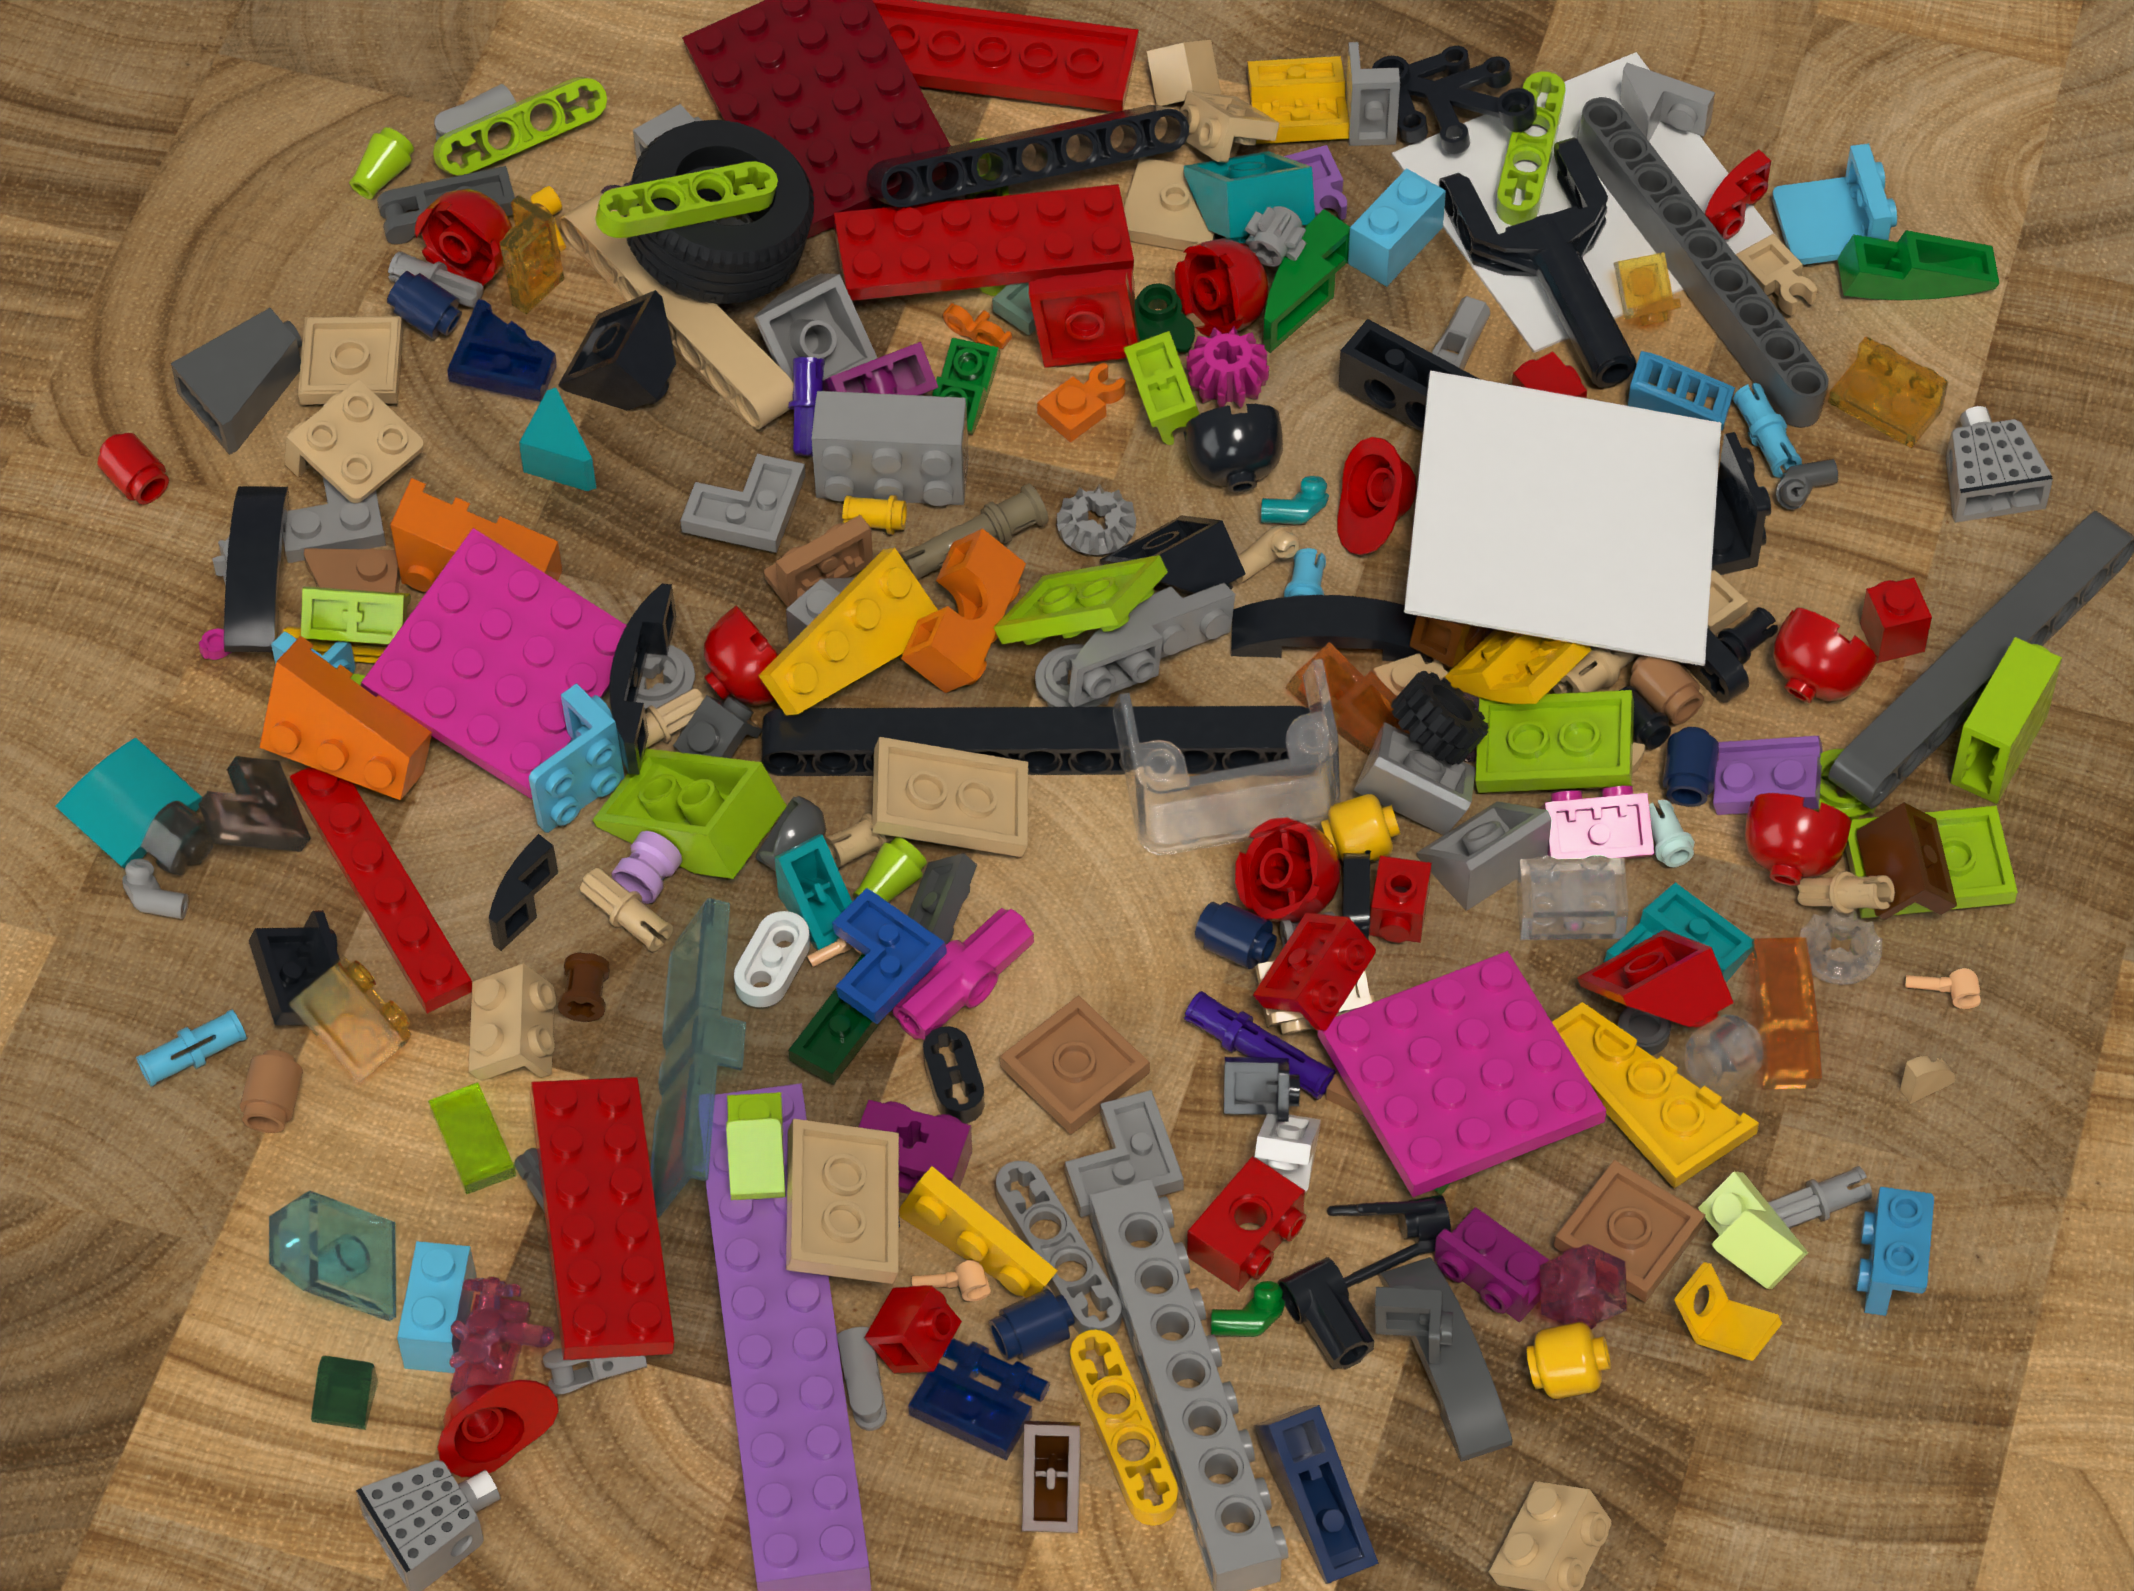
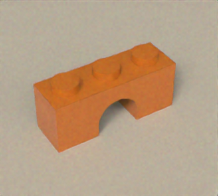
(952, 645)

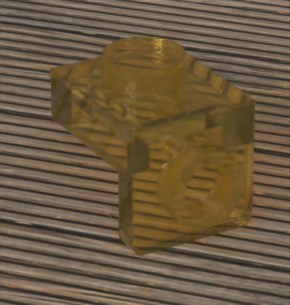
(1645, 289)

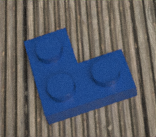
(895, 954)

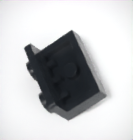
(291, 961)

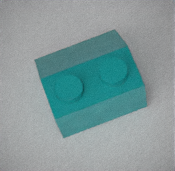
(1249, 184)

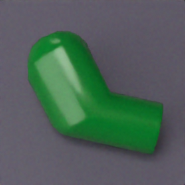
(1254, 1317)

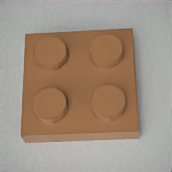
(1074, 1064)
(1634, 1223)

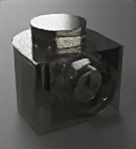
(178, 838)

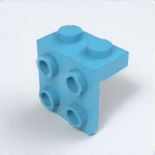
(1825, 214)
(583, 768)

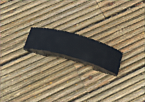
(254, 568)
(1318, 619)
(646, 633)

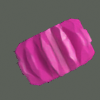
(1227, 367)

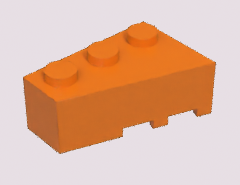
(432, 530)
(340, 727)

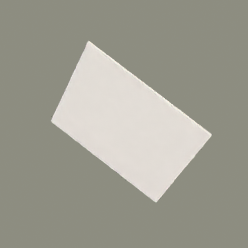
(1523, 296)
(1564, 518)

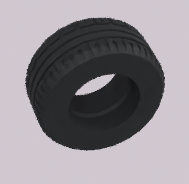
(715, 259)

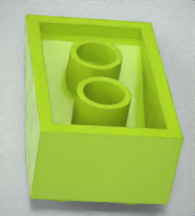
(701, 803)

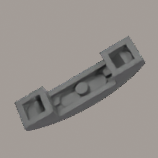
(1462, 1378)

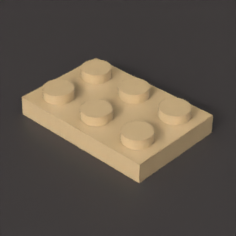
(950, 797)
(842, 1201)

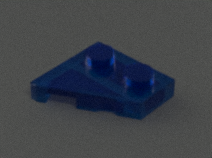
(501, 357)

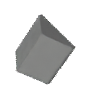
(1416, 781)
(1487, 850)

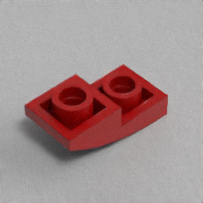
(1740, 187)

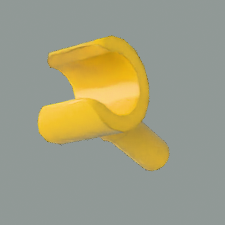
(550, 200)

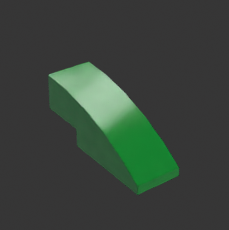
(1916, 267)
(1307, 283)

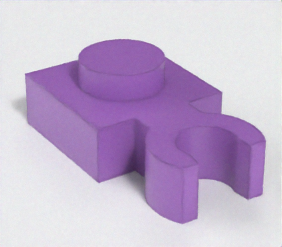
(1326, 179)

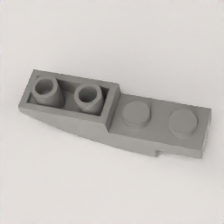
(1155, 630)

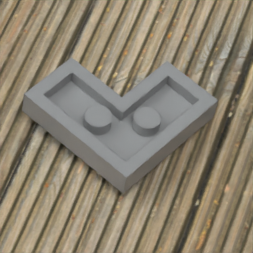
(747, 517)
(334, 525)
(1138, 1152)

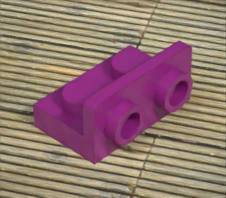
(1492, 1264)

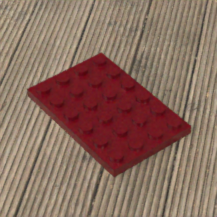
(825, 88)

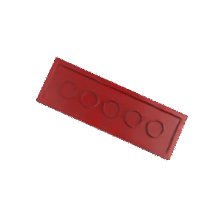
(1013, 54)
(982, 242)
(601, 1219)

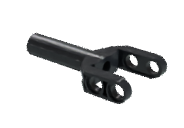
(1554, 252)

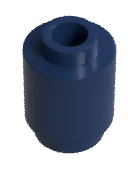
(424, 304)
(1690, 766)
(1236, 934)
(1032, 1325)

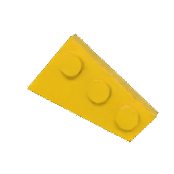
(974, 1234)

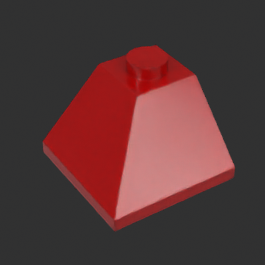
(1664, 978)

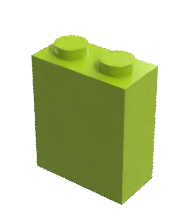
(2006, 720)

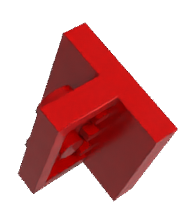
(1084, 316)

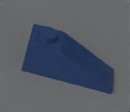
(1317, 1491)

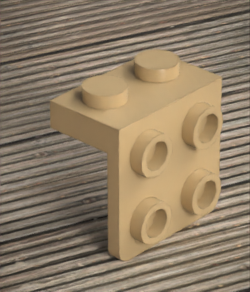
(353, 443)

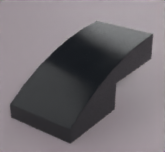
(514, 900)

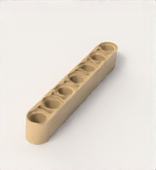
(697, 329)

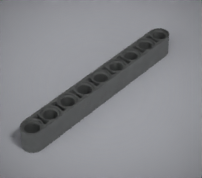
(1703, 263)
(1952, 685)

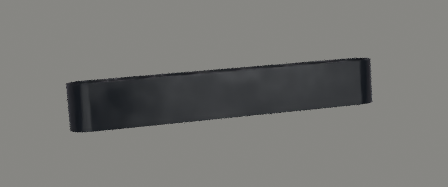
(1007, 152)

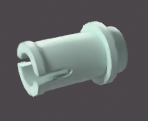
(1672, 844)

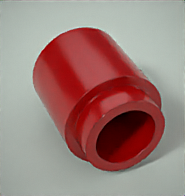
(133, 468)

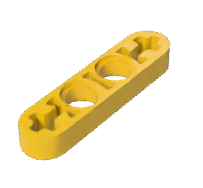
(1128, 1425)

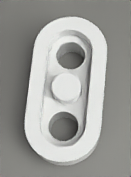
(769, 963)

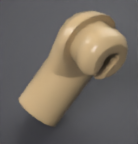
(1269, 547)

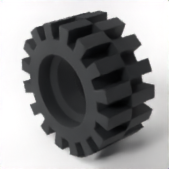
(1439, 717)

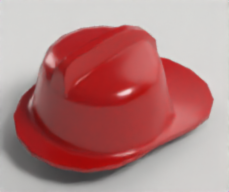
(1374, 495)
(494, 1423)

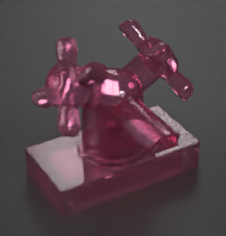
(493, 1335)

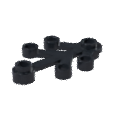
(1514, 107)

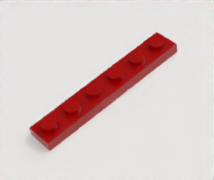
(383, 888)

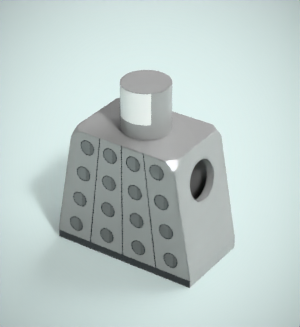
(1994, 468)
(426, 1519)

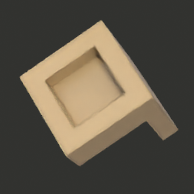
(1183, 69)

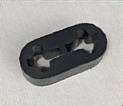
(1722, 672)
(1357, 890)
(964, 1072)

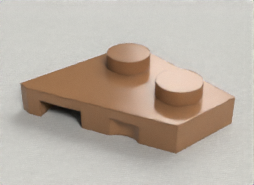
(354, 569)

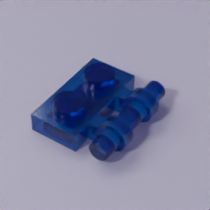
(972, 1409)

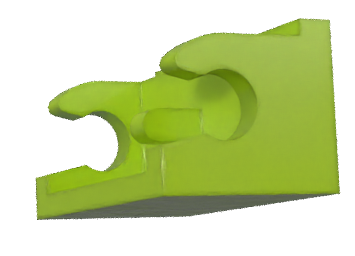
(1162, 384)
(352, 614)

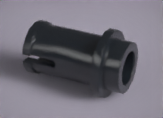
(1748, 633)
(1648, 726)

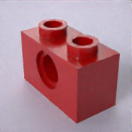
(1255, 1197)

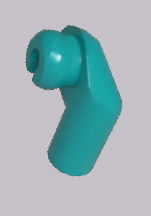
(1300, 507)

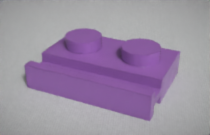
(1767, 767)

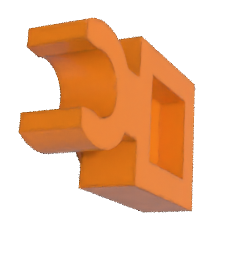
(1079, 406)

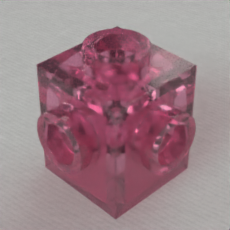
(1583, 1286)

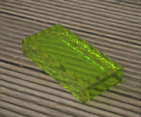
(472, 1138)

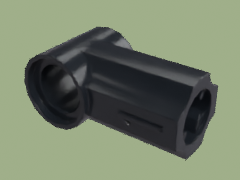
(1321, 1301)

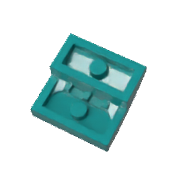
(123, 797)
(1691, 918)

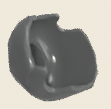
(797, 824)

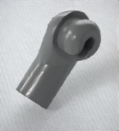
(1801, 479)

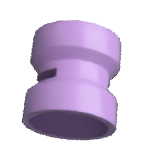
(646, 867)

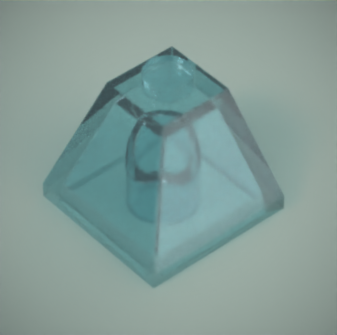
(336, 1253)

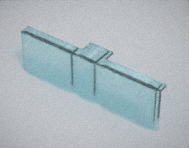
(694, 1044)

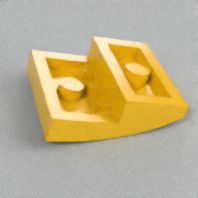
(1302, 97)
(1515, 667)

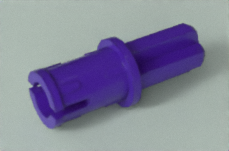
(808, 379)

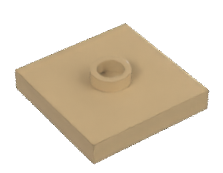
(1162, 207)
(349, 349)

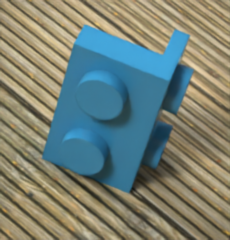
(1898, 1247)

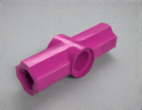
(964, 973)

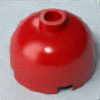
(464, 234)
(1221, 285)
(736, 658)
(1819, 658)
(1794, 838)
(1287, 871)

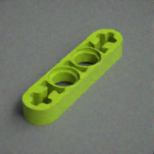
(518, 120)
(1531, 148)
(690, 206)

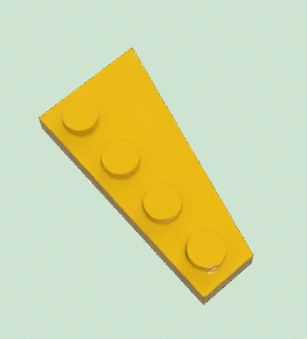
(851, 636)
(1653, 1105)

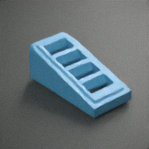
(1667, 373)

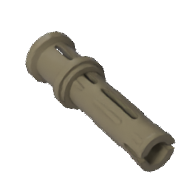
(998, 520)

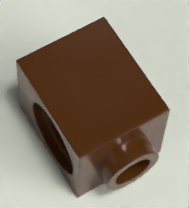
(1445, 640)

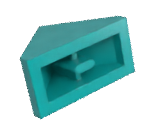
(554, 446)
(812, 888)

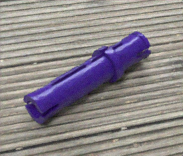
(1248, 1038)

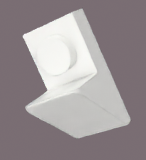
(1289, 1147)

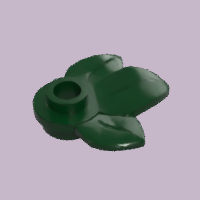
(1169, 318)

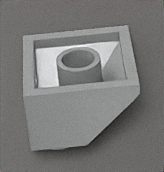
(815, 322)

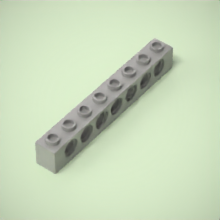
(1230, 1558)

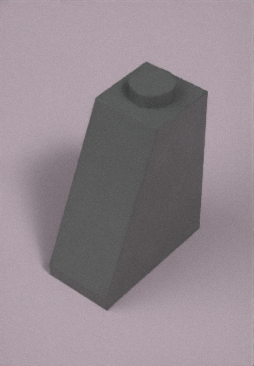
(239, 376)

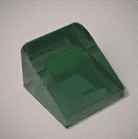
(344, 1392)

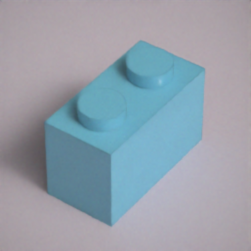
(1396, 227)
(432, 1305)

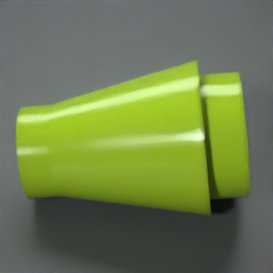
(382, 161)
(893, 869)

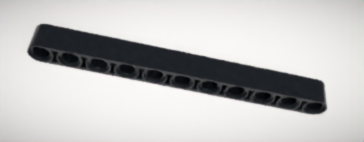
(1045, 737)

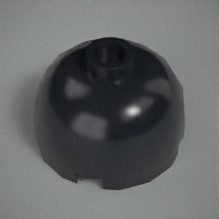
(1235, 447)

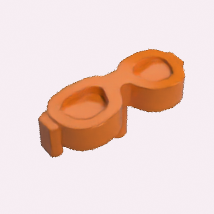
(979, 330)

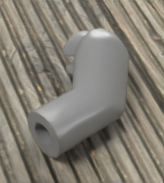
(147, 895)

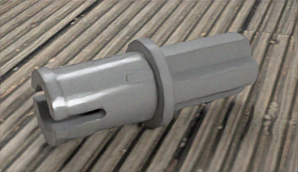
(463, 288)
(1821, 1198)

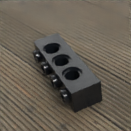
(1390, 372)

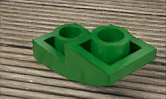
(968, 375)

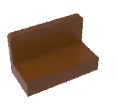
(1910, 852)

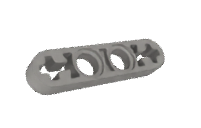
(1062, 1248)

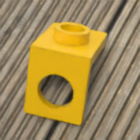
(1723, 1322)

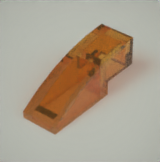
(1357, 701)
(1786, 1013)

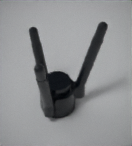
(1418, 1220)

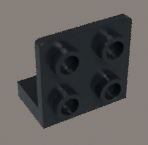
(1739, 510)

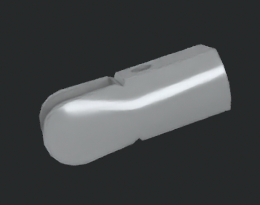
(473, 109)
(1463, 331)
(862, 1378)
(566, 1380)

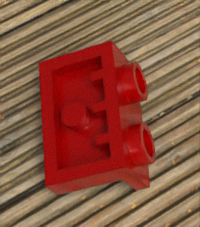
(1317, 969)

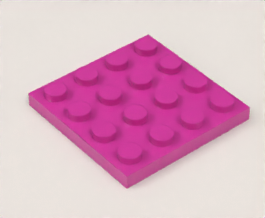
(493, 656)
(1461, 1073)

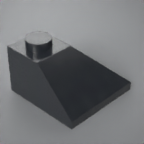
(624, 355)
(1193, 551)

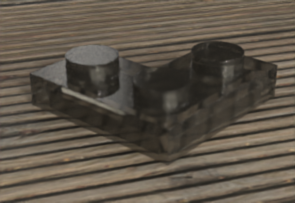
(259, 813)

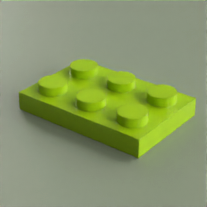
(1081, 601)
(1557, 743)
(1973, 853)

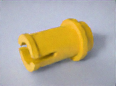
(877, 513)

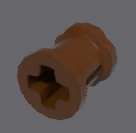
(584, 987)

